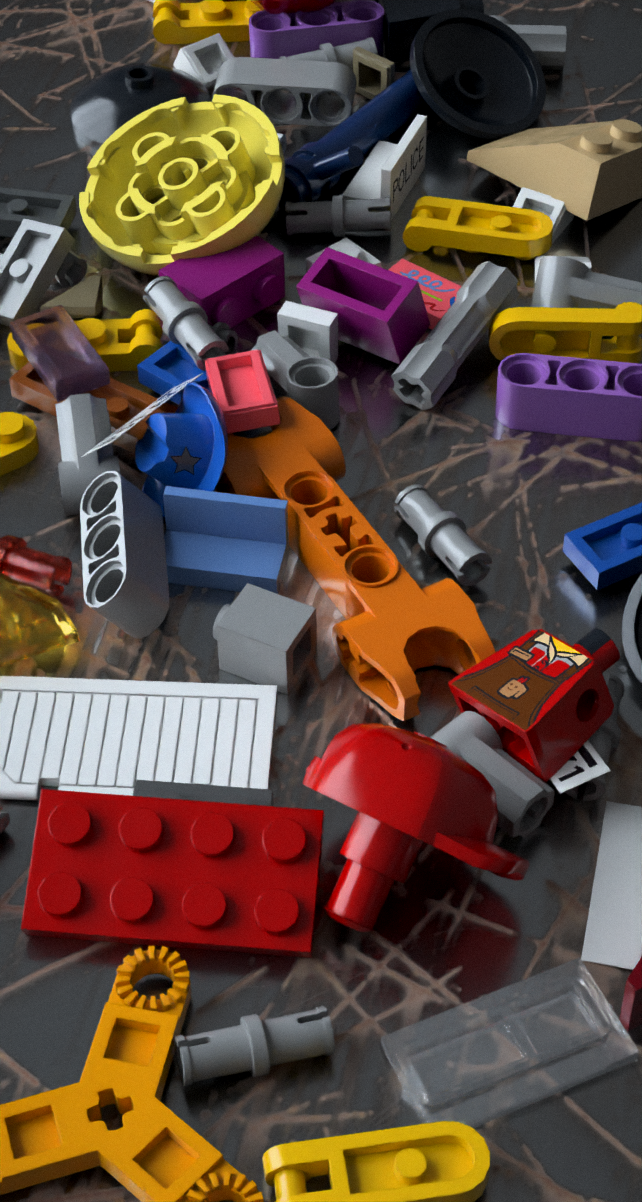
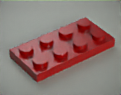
(174, 873)

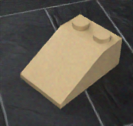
(580, 164)

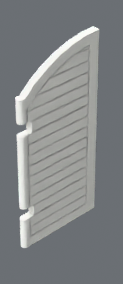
(118, 731)

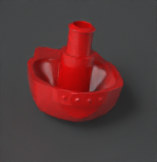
(404, 795)

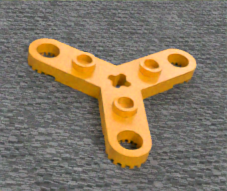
(126, 1066)

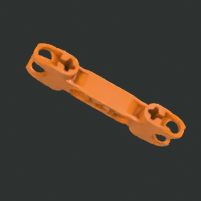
(389, 619)

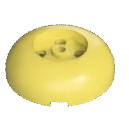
(183, 182)

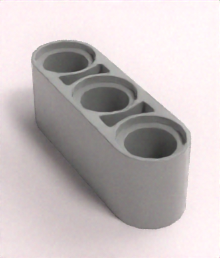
(304, 79)
(123, 555)

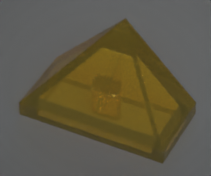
(31, 622)

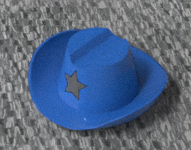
(184, 446)

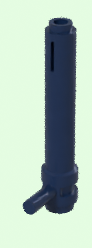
(319, 164)

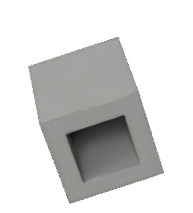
(266, 637)

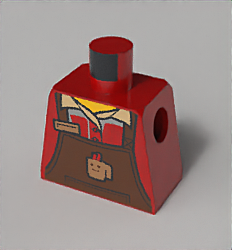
(541, 696)

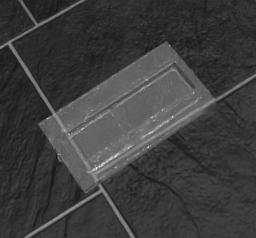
(509, 1047)

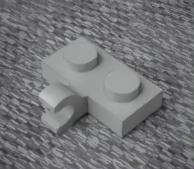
(30, 267)

